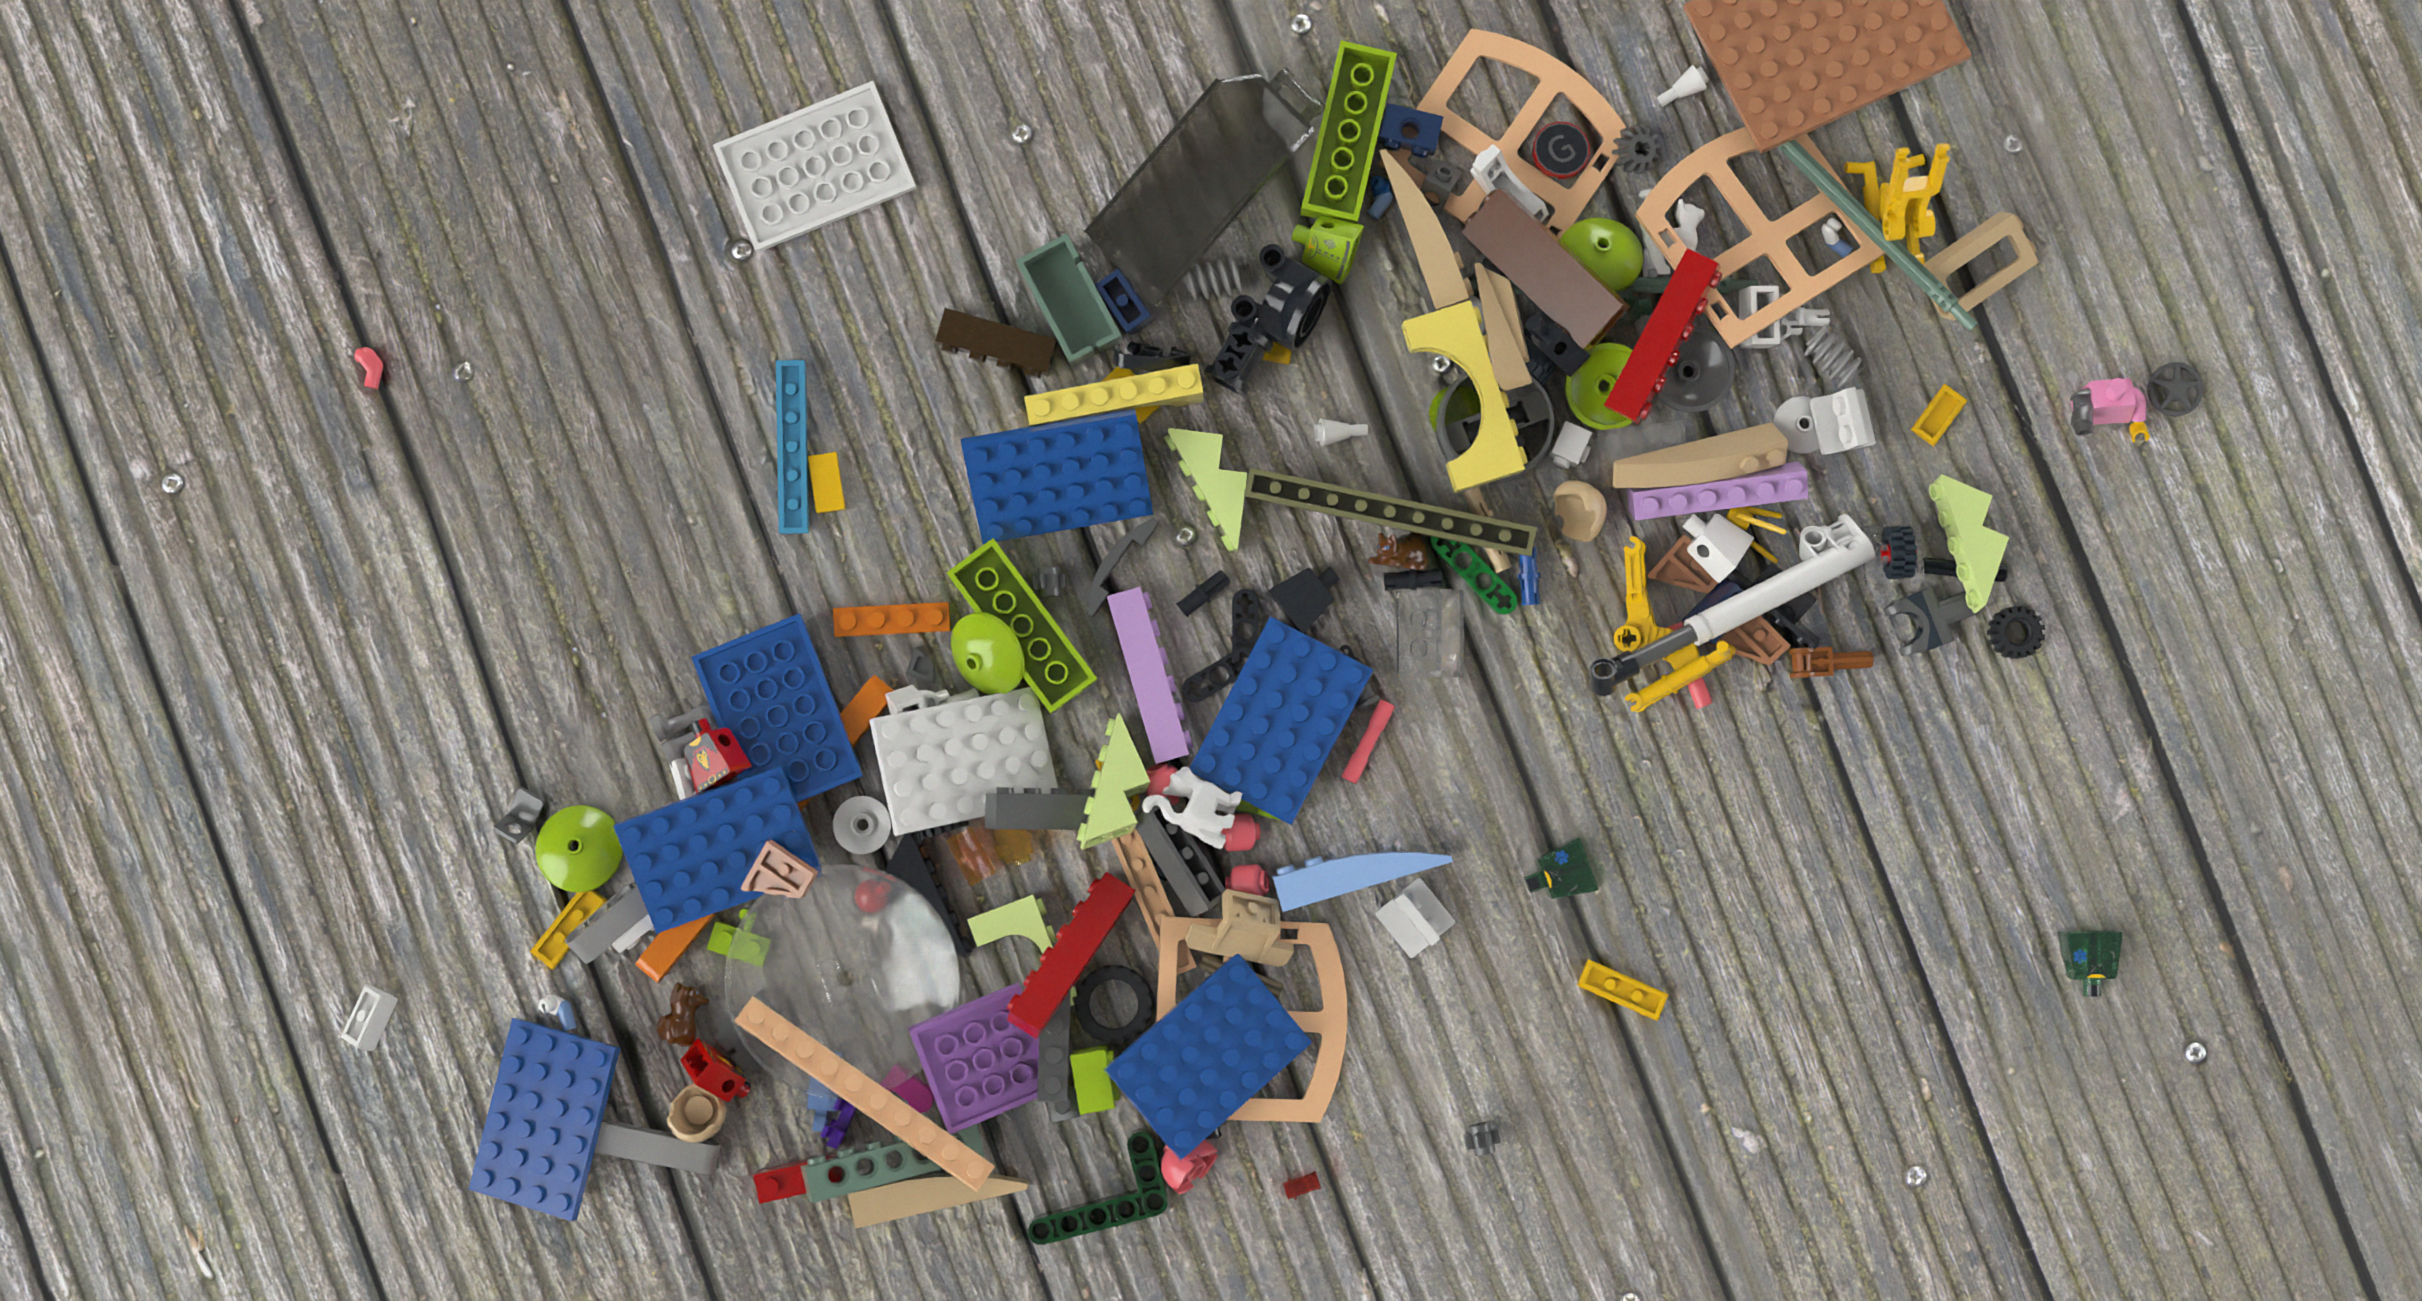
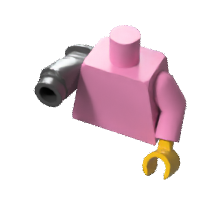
(2109, 403)

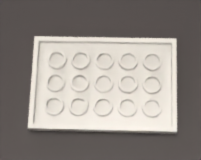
(814, 166)
(951, 754)

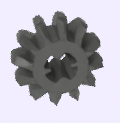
(1646, 151)

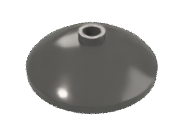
(1711, 373)

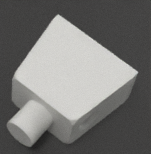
(1717, 544)

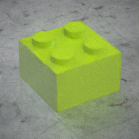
(1092, 1084)

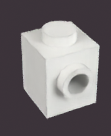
(1570, 445)

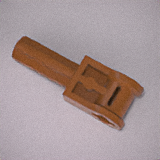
(1822, 662)

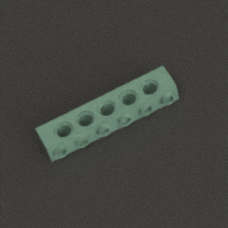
(816, 1171)

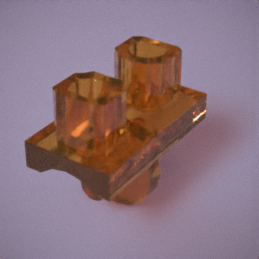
(970, 856)

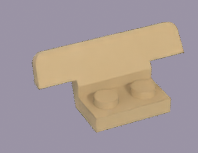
(1247, 929)

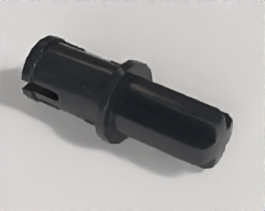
(1203, 593)

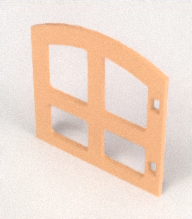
(1554, 79)
(1765, 237)
(1328, 1022)

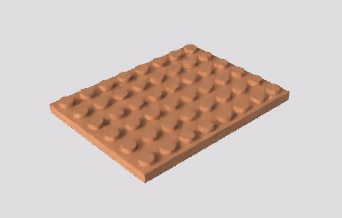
(1819, 60)

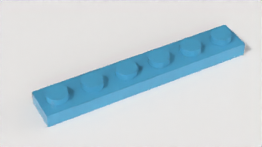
(792, 447)

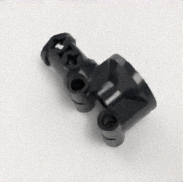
(1283, 318)

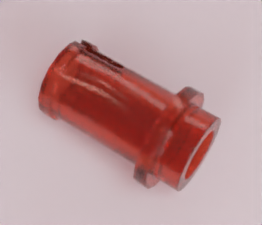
(1301, 1185)

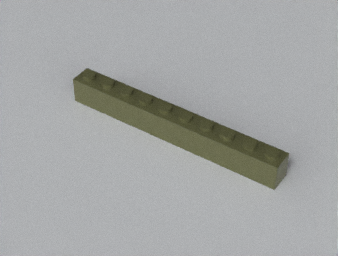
(1390, 512)

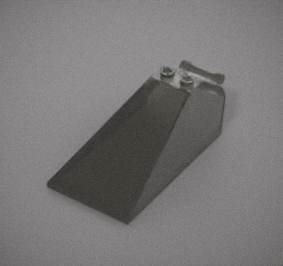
(1203, 178)

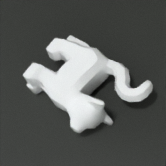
(1687, 219)
(1199, 815)

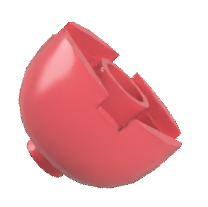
(1181, 1172)

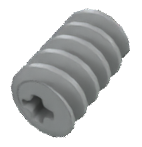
(1212, 279)
(1833, 357)

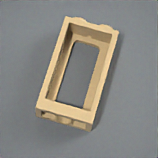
(1973, 244)

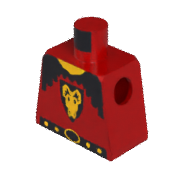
(713, 756)
(714, 1071)

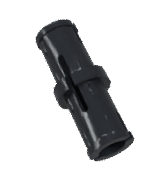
(1413, 579)

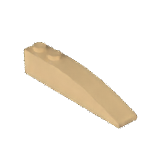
(1429, 240)
(1705, 459)
(924, 1194)

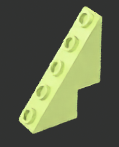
(1219, 487)
(1974, 547)
(1119, 779)

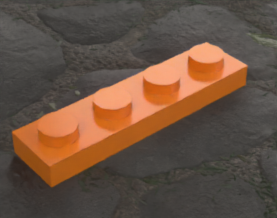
(892, 619)

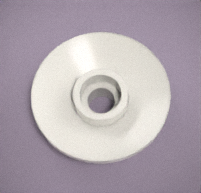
(1787, 421)
(847, 829)

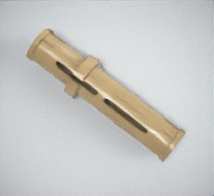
(1478, 507)

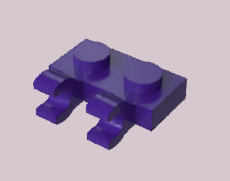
(837, 1129)

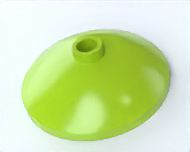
(1618, 262)
(1583, 388)
(987, 653)
(592, 862)

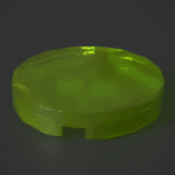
(1461, 405)

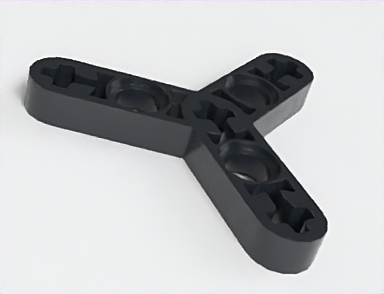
(1238, 646)

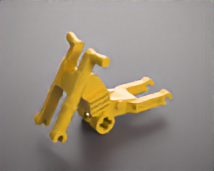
(1904, 200)
(1642, 624)

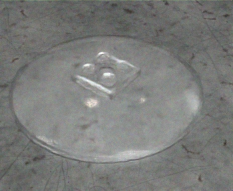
(854, 921)

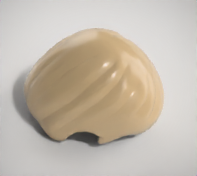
(1581, 510)
(696, 1114)

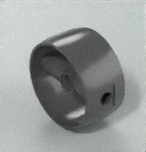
(1524, 410)

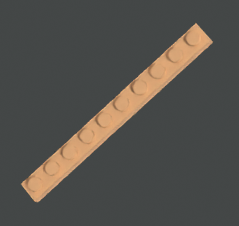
(864, 1093)

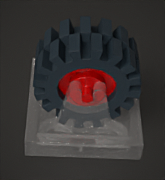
(1896, 555)

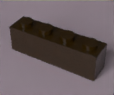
(996, 342)

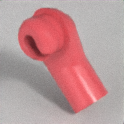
(372, 365)

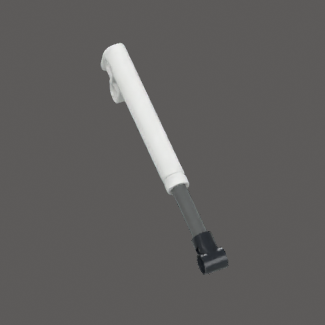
(1825, 555)

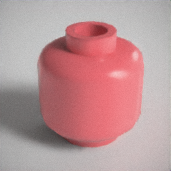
(1159, 779)
(1242, 833)
(1248, 879)

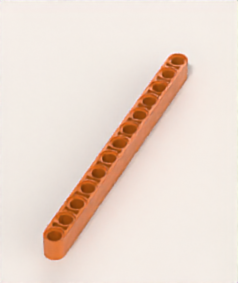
(674, 942)

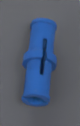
(1529, 579)

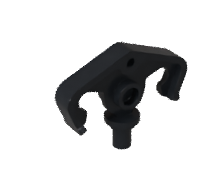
(1150, 357)

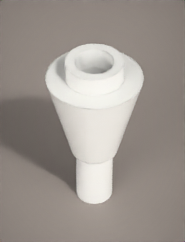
(1689, 83)
(1332, 431)

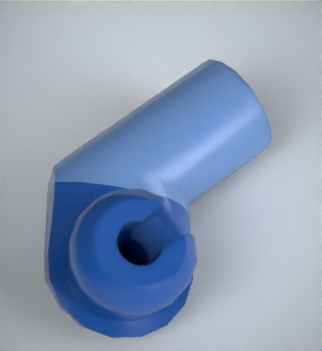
(1382, 196)

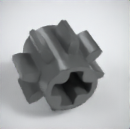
(1049, 582)
(1482, 1138)

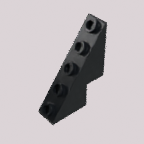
(917, 871)

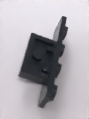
(1787, 613)

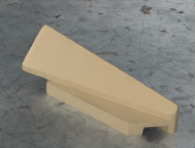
(1503, 329)

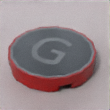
(1561, 150)

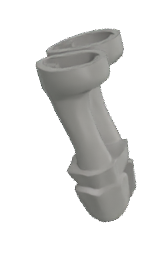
(666, 728)

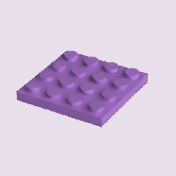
(977, 1060)

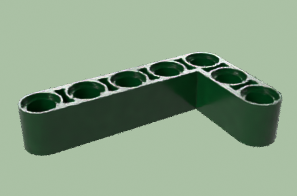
(1110, 1204)

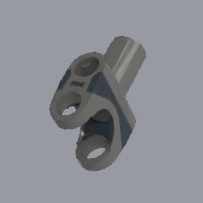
(1931, 618)

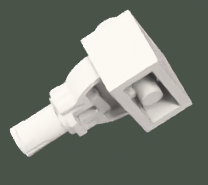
(1757, 297)
(911, 699)

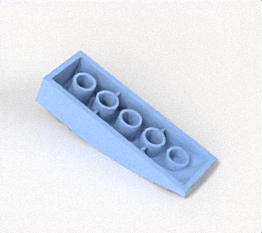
(1344, 874)

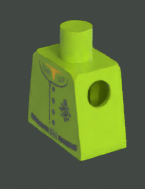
(1329, 246)

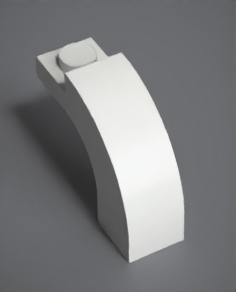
(1493, 173)

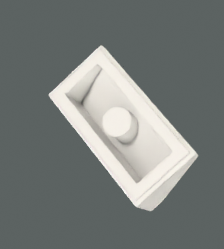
(369, 1018)

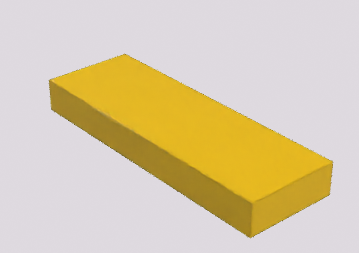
(552, 946)
(1622, 989)

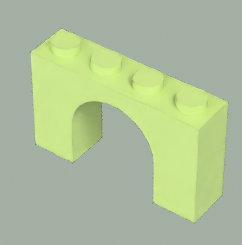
(1016, 918)

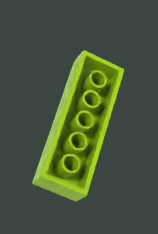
(1348, 132)
(1050, 659)

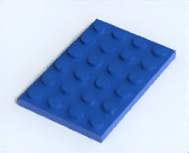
(1057, 476)
(780, 707)
(1281, 720)
(701, 848)
(1208, 1056)
(544, 1119)

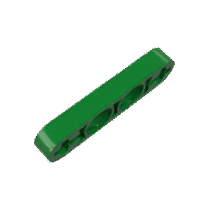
(1469, 575)

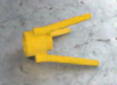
(1744, 516)

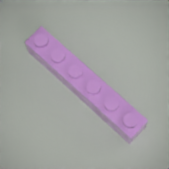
(1757, 488)
(1148, 674)

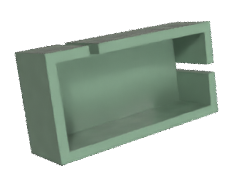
(1069, 300)

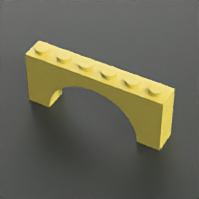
(1457, 336)
(1165, 387)

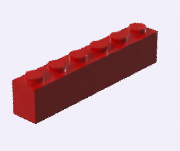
(1663, 336)
(1070, 955)

